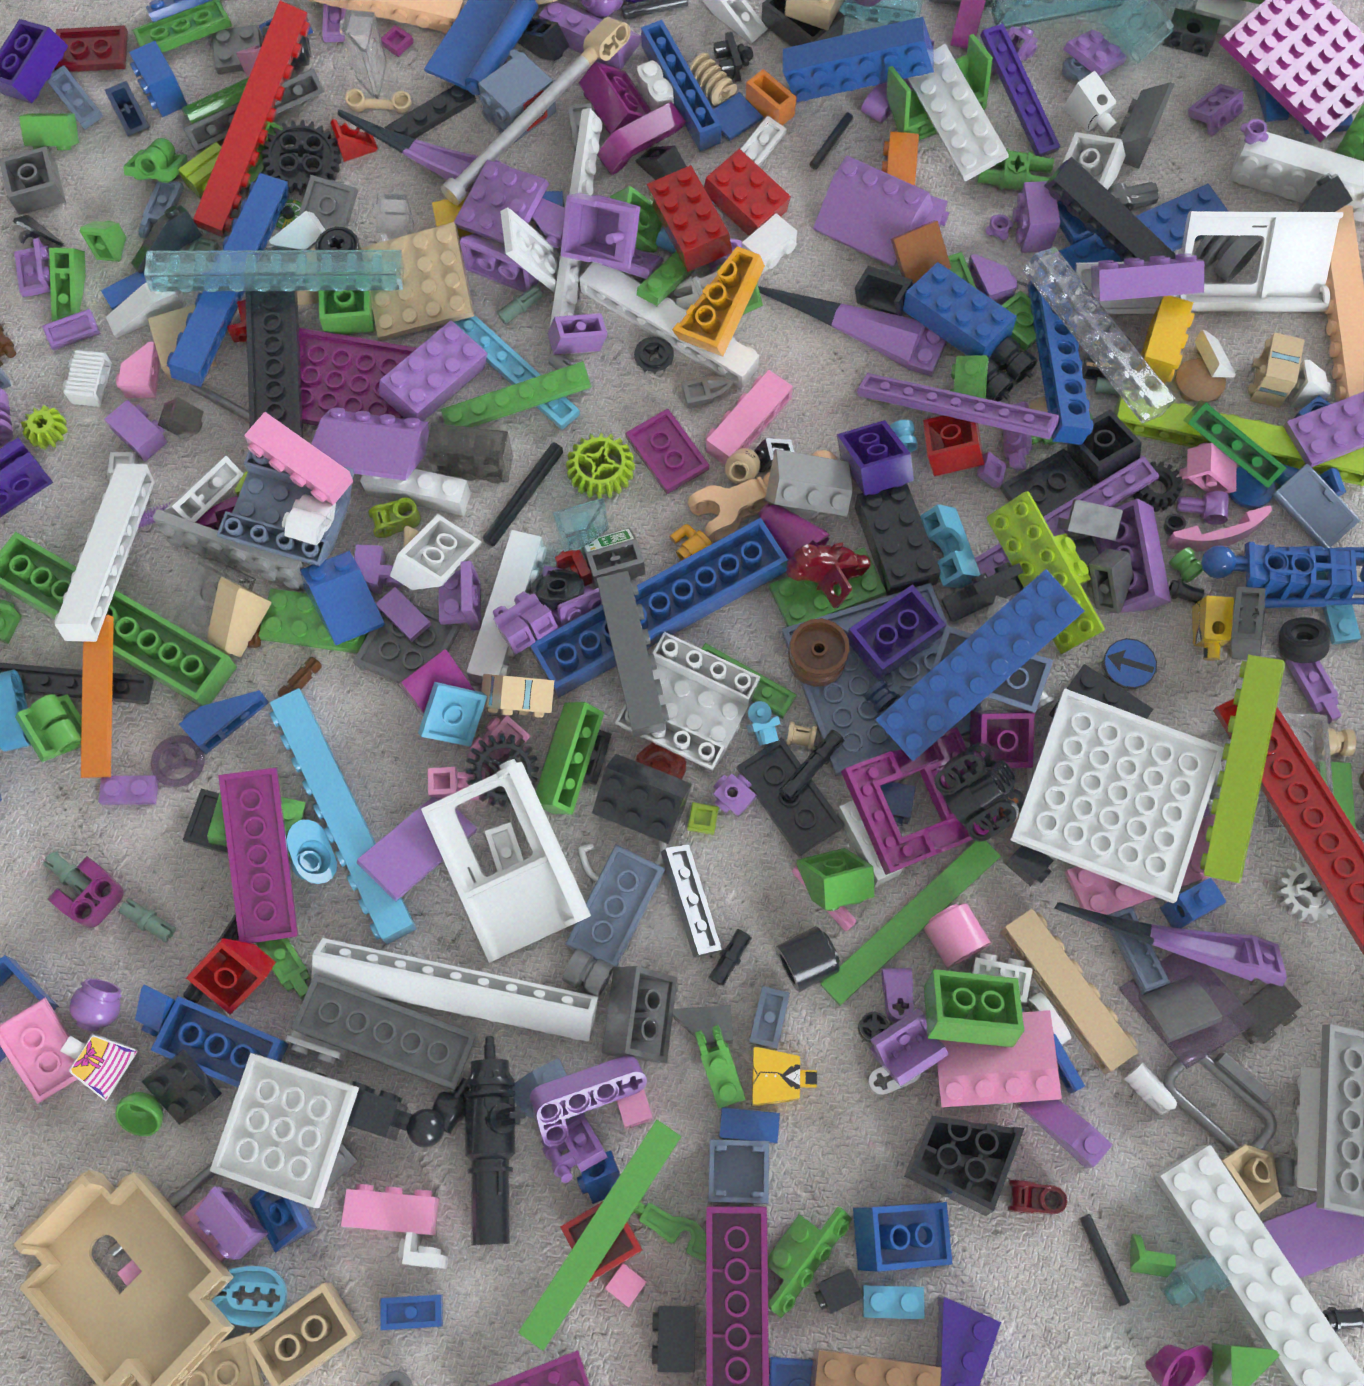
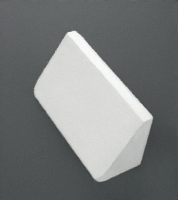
(1214, 355)

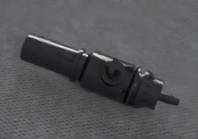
(490, 1145)

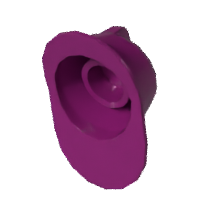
(1179, 1366)

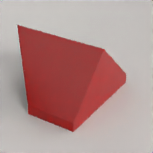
(352, 142)

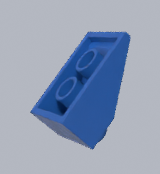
(342, 598)
(902, 1236)

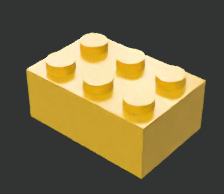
(1167, 336)

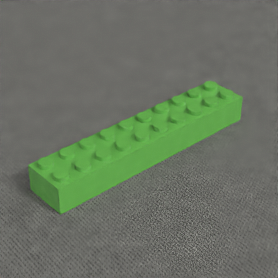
(139, 634)

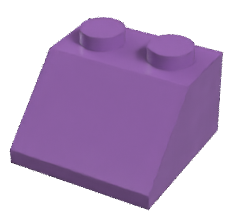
(229, 1222)

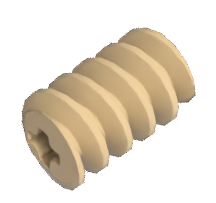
(712, 80)

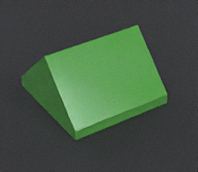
(1240, 1364)

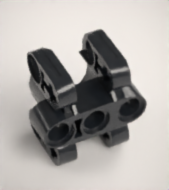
(980, 791)

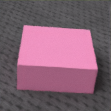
(626, 1285)

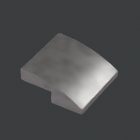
(1181, 1008)

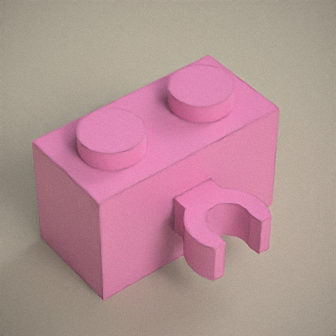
(1209, 469)

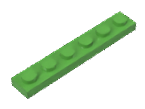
(518, 397)

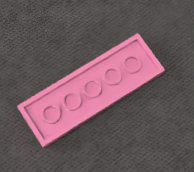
(1109, 896)

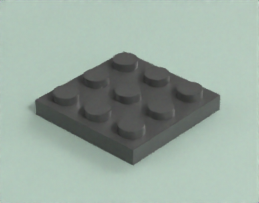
(395, 656)

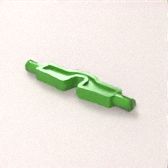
(671, 1227)

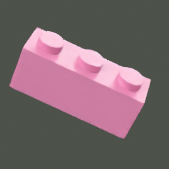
(390, 1210)

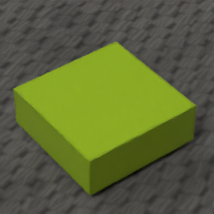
(702, 818)

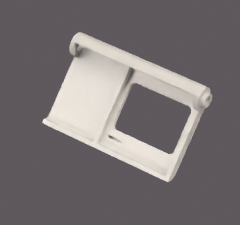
(1290, 264)

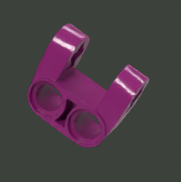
(90, 896)

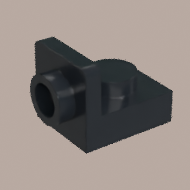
(766, 450)

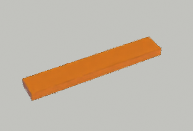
(97, 704)

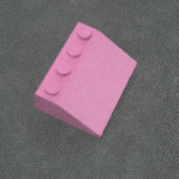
(1002, 1074)

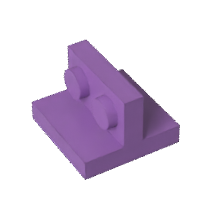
(461, 598)
(906, 1048)

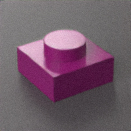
(397, 41)

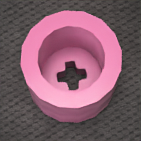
(956, 934)

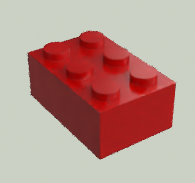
(745, 192)

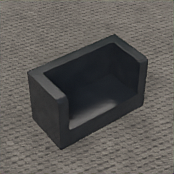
(882, 290)

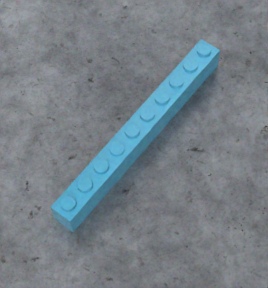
(339, 810)

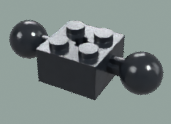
(386, 1116)

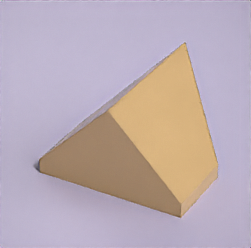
(1255, 1175)

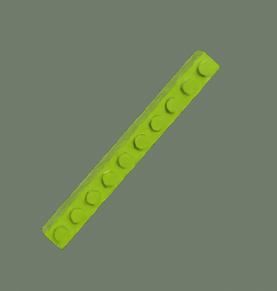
(1270, 437)

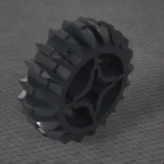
(482, 756)

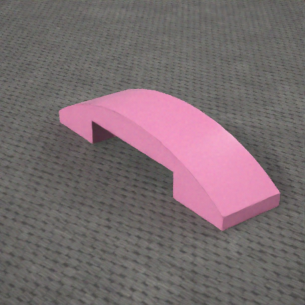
(1193, 538)

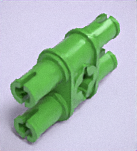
(1022, 164)

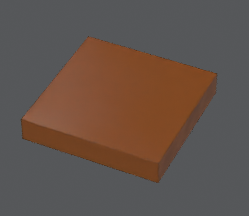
(920, 250)

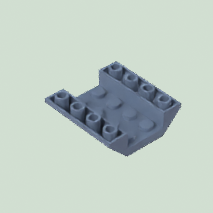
(261, 509)

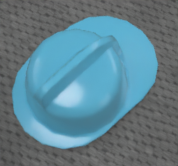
(311, 852)

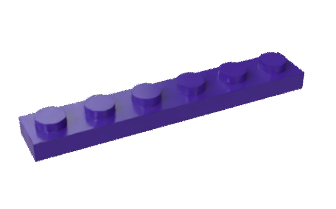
(1020, 90)

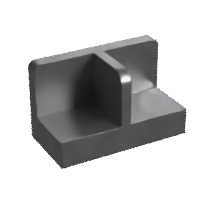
(1092, 520)

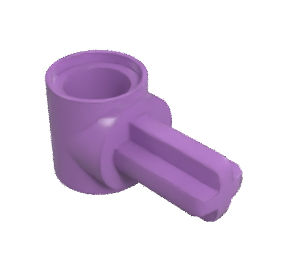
(1211, 507)

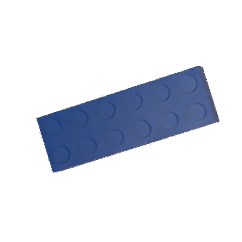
(858, 59)

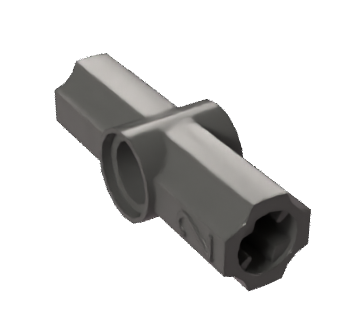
(1135, 195)

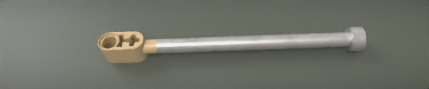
(600, 43)

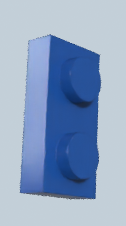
(411, 1312)

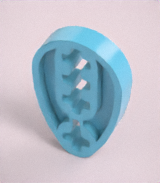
(252, 1278)

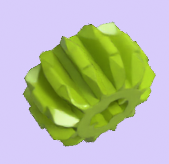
(44, 427)

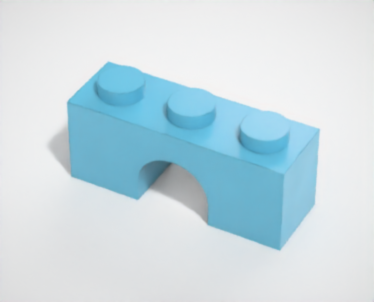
(946, 530)

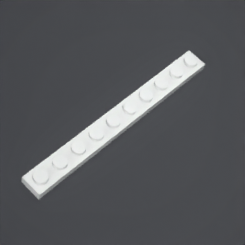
(582, 182)

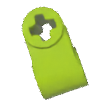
(392, 517)

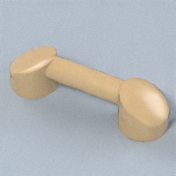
(357, 102)

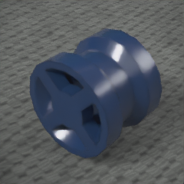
(880, 696)

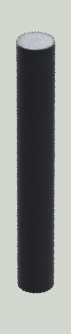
(831, 140)
(1104, 1260)

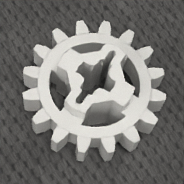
(1300, 900)

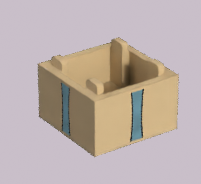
(1276, 370)
(517, 694)

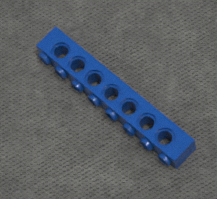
(1060, 372)

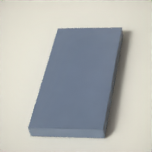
(616, 905)

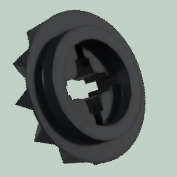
(650, 346)

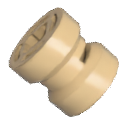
(1342, 742)

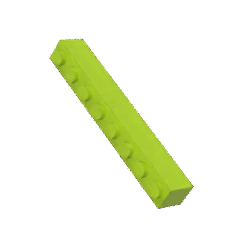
(1243, 769)

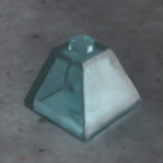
(581, 524)

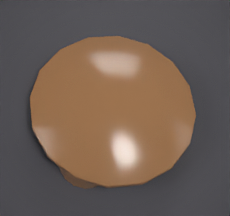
(1197, 383)

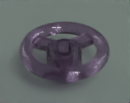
(170, 749)

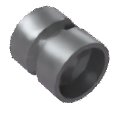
(587, 972)

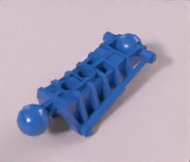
(1279, 573)

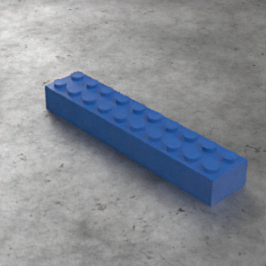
(669, 604)

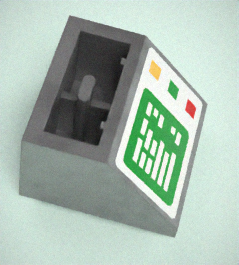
(614, 554)

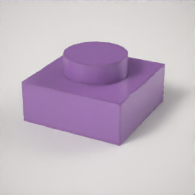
(992, 471)

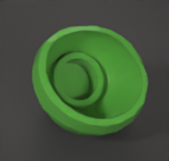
(139, 1114)

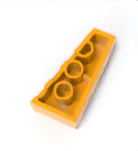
(720, 307)

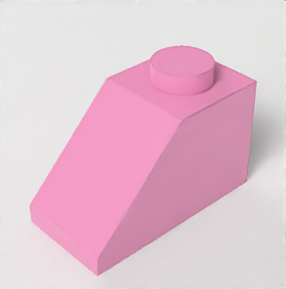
(140, 373)

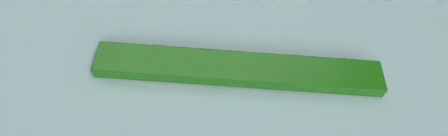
(910, 921)
(599, 1235)

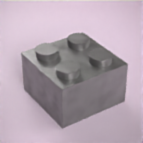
(32, 180)

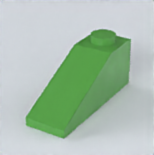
(66, 281)

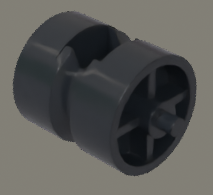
(1016, 363)
(998, 383)

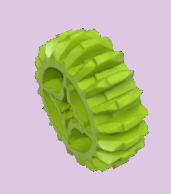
(591, 455)

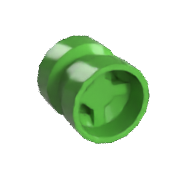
(1186, 564)

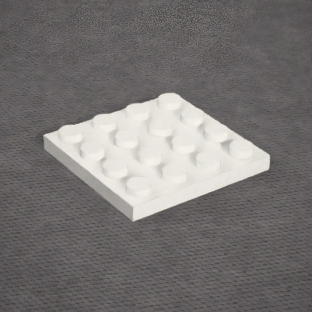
(284, 1130)

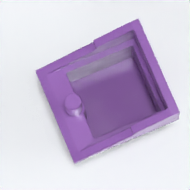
(600, 230)

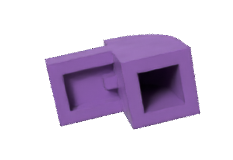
(373, 566)

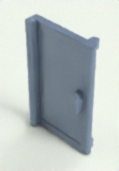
(1312, 510)

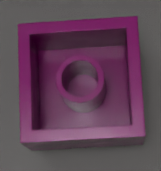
(1006, 733)

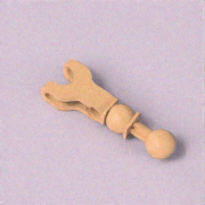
(733, 503)

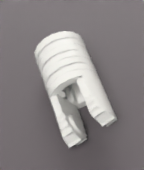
(1150, 1089)

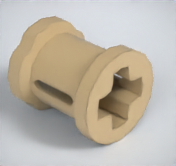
(801, 735)

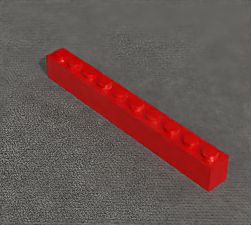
(251, 119)

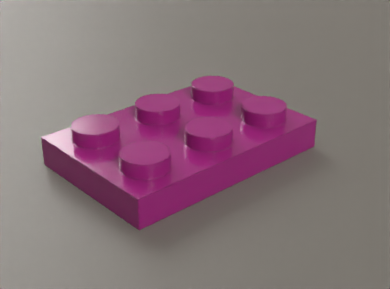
(667, 451)

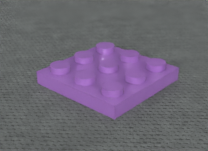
(496, 190)

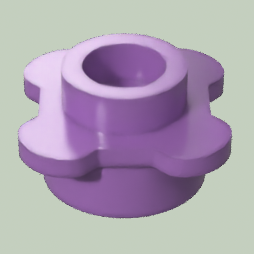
(1255, 131)
(999, 221)

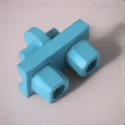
(763, 725)

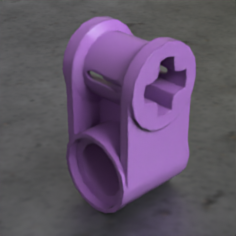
(897, 989)

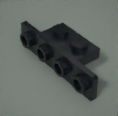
(983, 591)

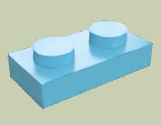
(893, 1302)

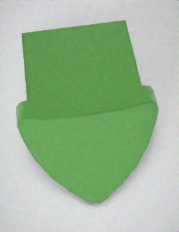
(1149, 1261)

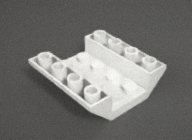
(702, 698)

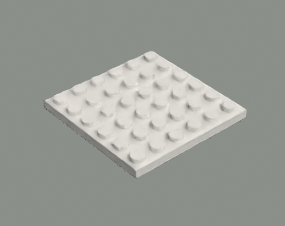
(1118, 795)

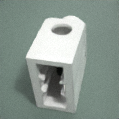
(1091, 104)

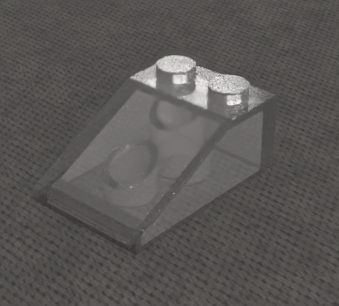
(200, 592)

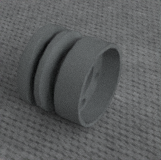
(1231, 252)

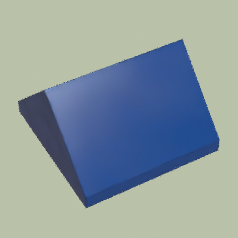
(281, 1218)

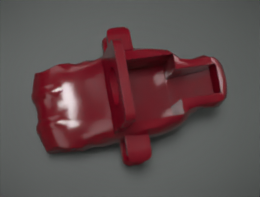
(828, 567)

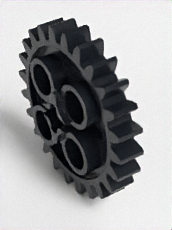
(300, 155)

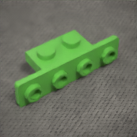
(800, 1255)

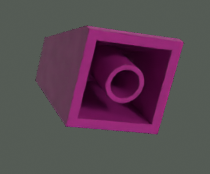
(438, 669)

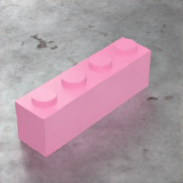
(750, 416)
(298, 458)

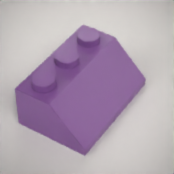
(490, 261)

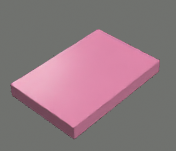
(33, 1047)

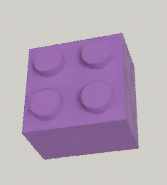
(1035, 218)

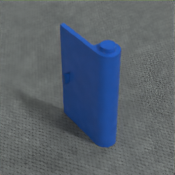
(480, 41)

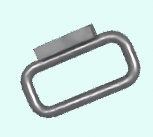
(1241, 1084)

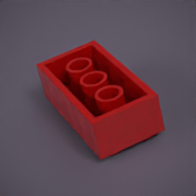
(689, 218)

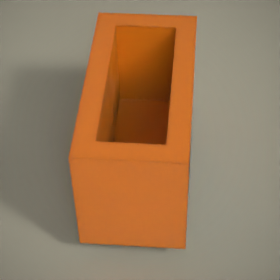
(770, 97)

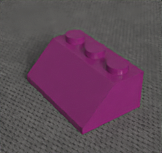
(613, 96)

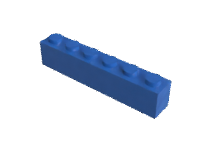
(687, 93)

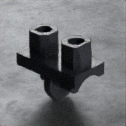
(735, 57)

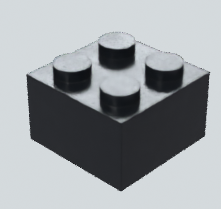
(1106, 449)

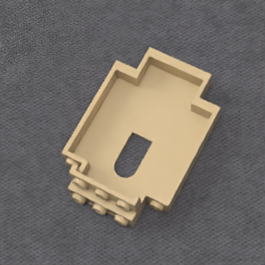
(162, 1319)

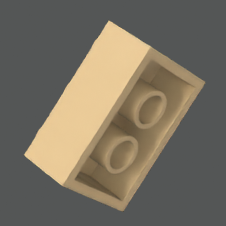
(304, 1336)

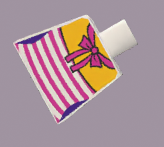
(99, 1062)

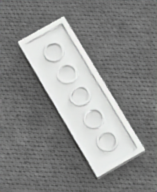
(958, 116)

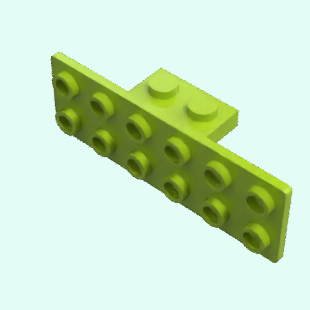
(1031, 543)

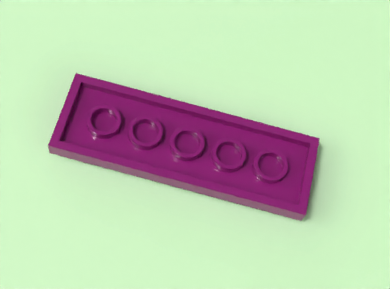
(258, 855)

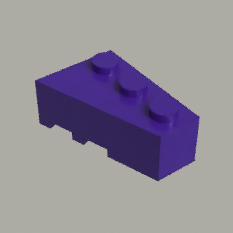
(963, 1343)

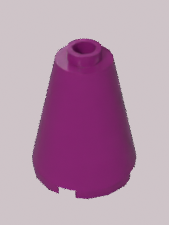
(791, 530)

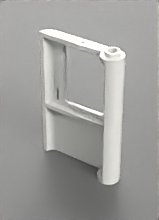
(524, 899)

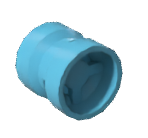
(904, 430)

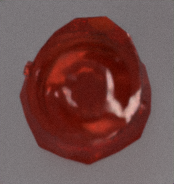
(662, 760)

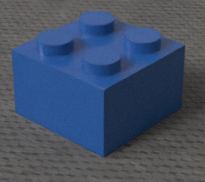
(157, 79)

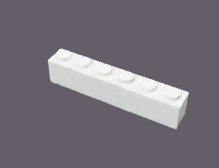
(514, 576)

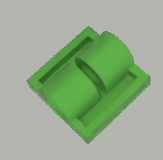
(156, 162)
(51, 726)

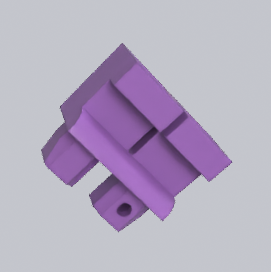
(523, 620)

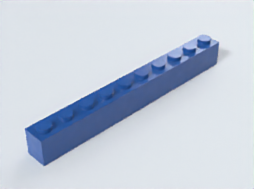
(215, 310)

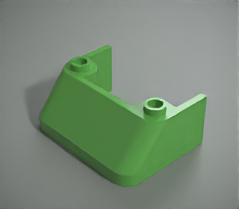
(907, 108)

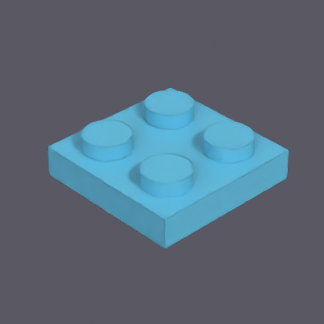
(452, 714)

